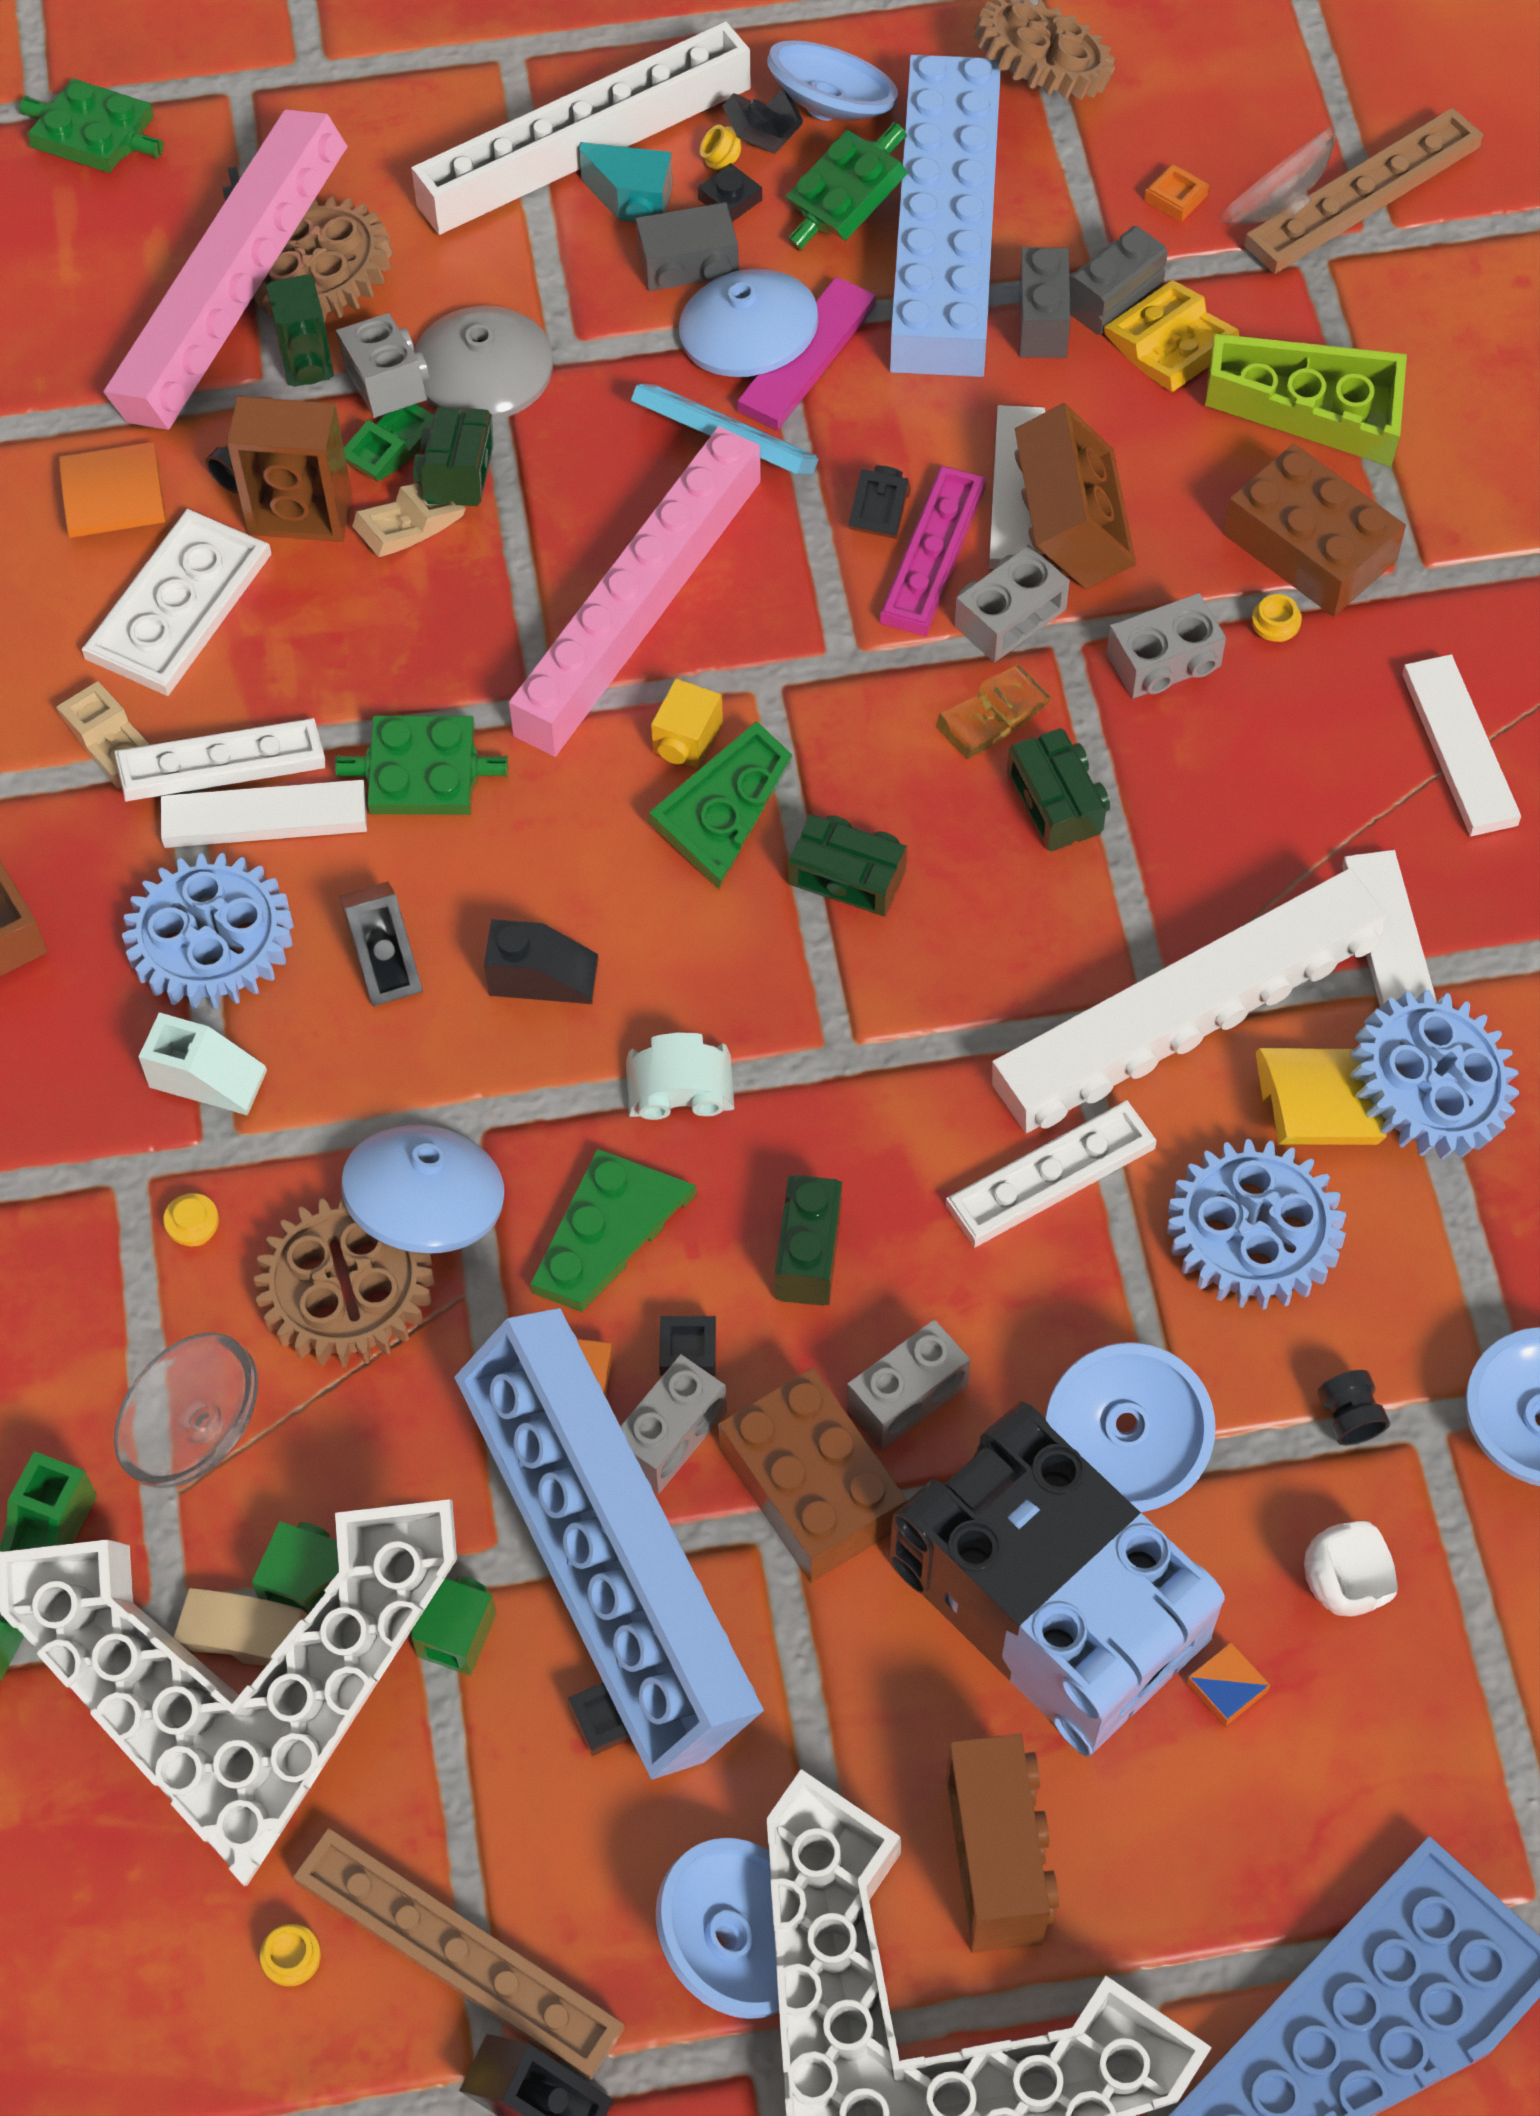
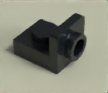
(764, 124)
(879, 501)

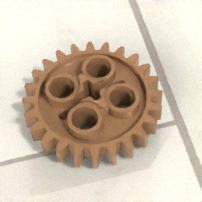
(1044, 47)
(340, 249)
(294, 1294)

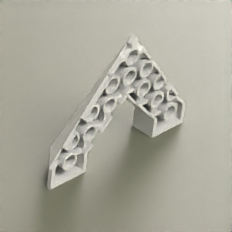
(221, 1756)
(838, 2017)

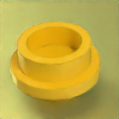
(720, 147)
(1276, 618)
(191, 1219)
(290, 1955)

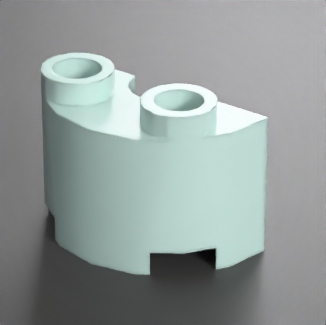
(677, 1074)

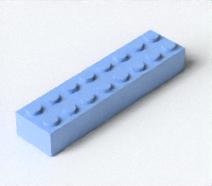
(946, 217)
(607, 1543)

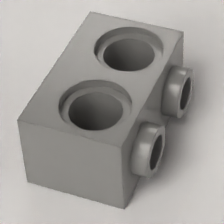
(383, 364)
(1001, 609)
(1164, 639)
(908, 1384)
(674, 1420)

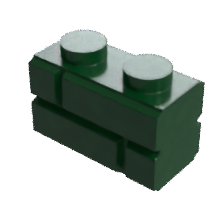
(300, 330)
(455, 456)
(1057, 788)
(848, 864)
(808, 1240)

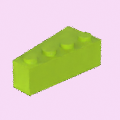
(1312, 391)

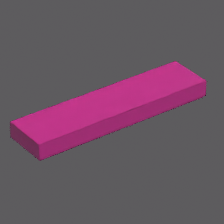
(777, 393)
(933, 551)

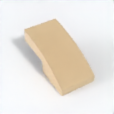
(404, 522)
(100, 727)
(235, 1625)

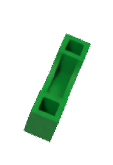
(42, 1512)
(305, 1561)

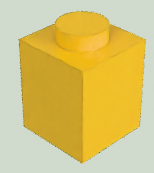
(687, 724)

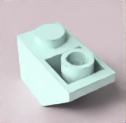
(200, 1065)

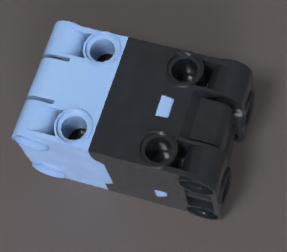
(1055, 1578)

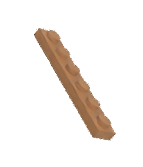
(1364, 190)
(459, 1954)

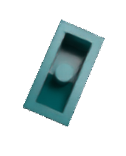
(628, 179)

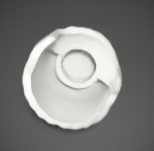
(1350, 1569)

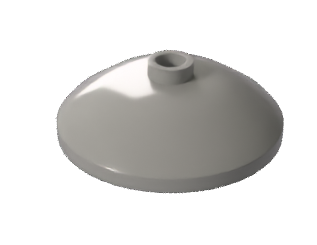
(486, 360)

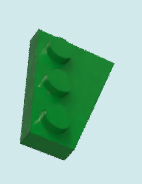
(722, 802)
(604, 1225)

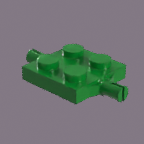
(91, 125)
(846, 185)
(421, 765)

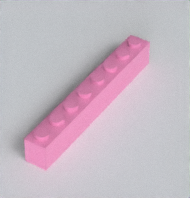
(225, 269)
(635, 592)

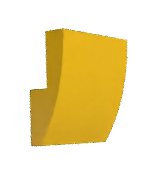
(1168, 335)
(1316, 1097)

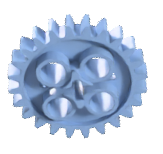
(177, 961)
(1434, 1074)
(1256, 1224)

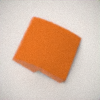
(112, 489)

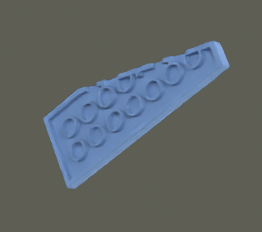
(1388, 2006)

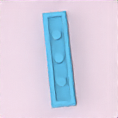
(707, 421)

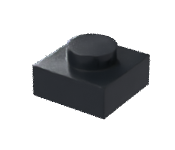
(732, 187)
(688, 1336)
(598, 1719)

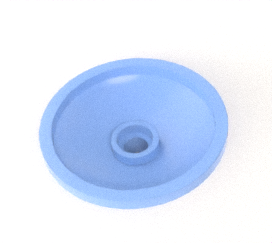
(831, 81)
(748, 322)
(422, 1189)
(1504, 1403)
(1171, 1411)
(727, 1893)

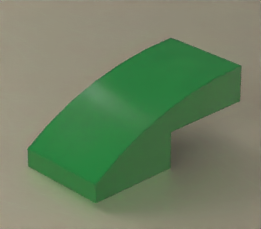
(388, 444)

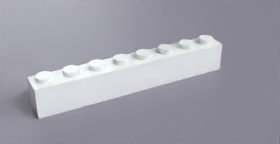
(607, 112)
(1188, 1001)

